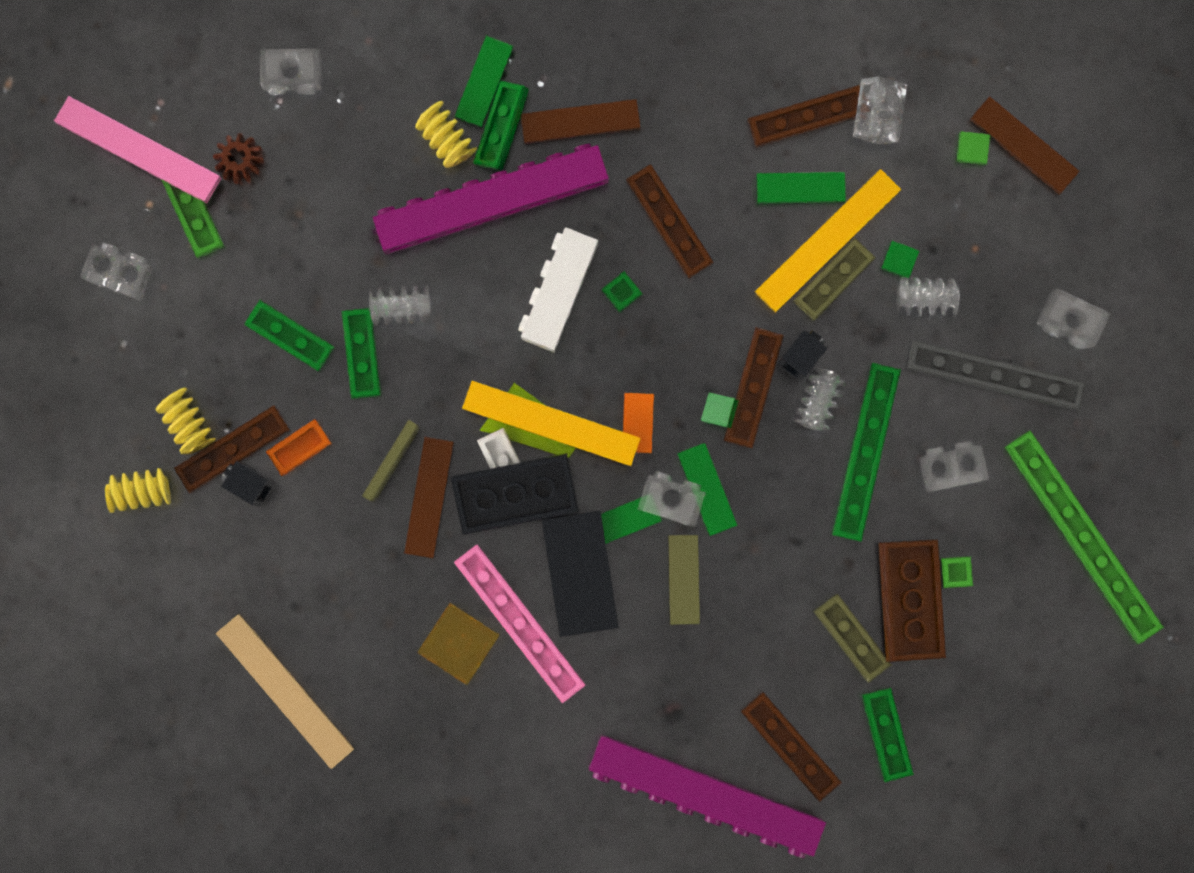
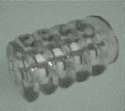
(928, 295)
(400, 305)
(820, 399)

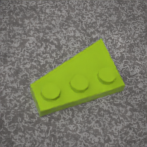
(525, 437)

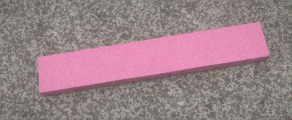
(137, 149)
(519, 623)

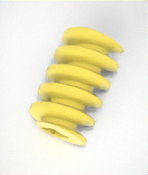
(443, 136)
(184, 423)
(137, 491)

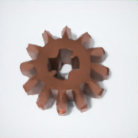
(230, 167)

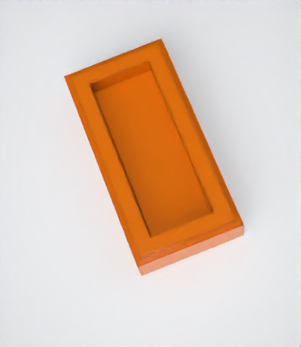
(639, 419)
(298, 447)

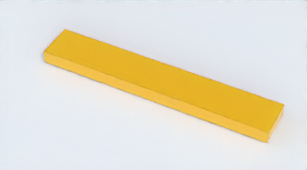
(828, 240)
(551, 423)

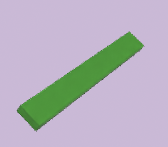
(1084, 537)

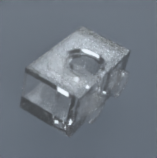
(275, 62)
(1090, 319)
(653, 499)

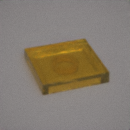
(458, 643)

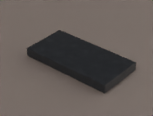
(515, 493)
(580, 573)

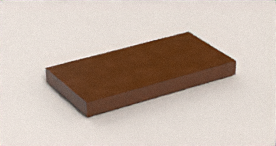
(912, 600)

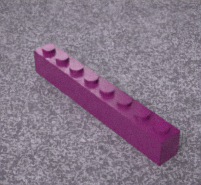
(490, 199)
(707, 796)

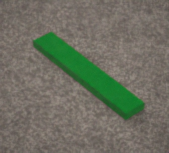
(866, 452)

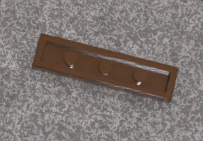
(804, 116)
(580, 121)
(1024, 145)
(669, 221)
(754, 387)
(231, 448)
(429, 497)
(791, 746)

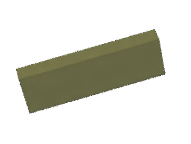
(834, 279)
(391, 461)
(684, 579)
(852, 638)

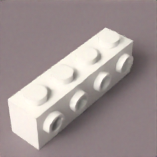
(559, 289)

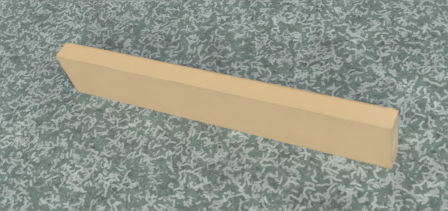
(285, 691)

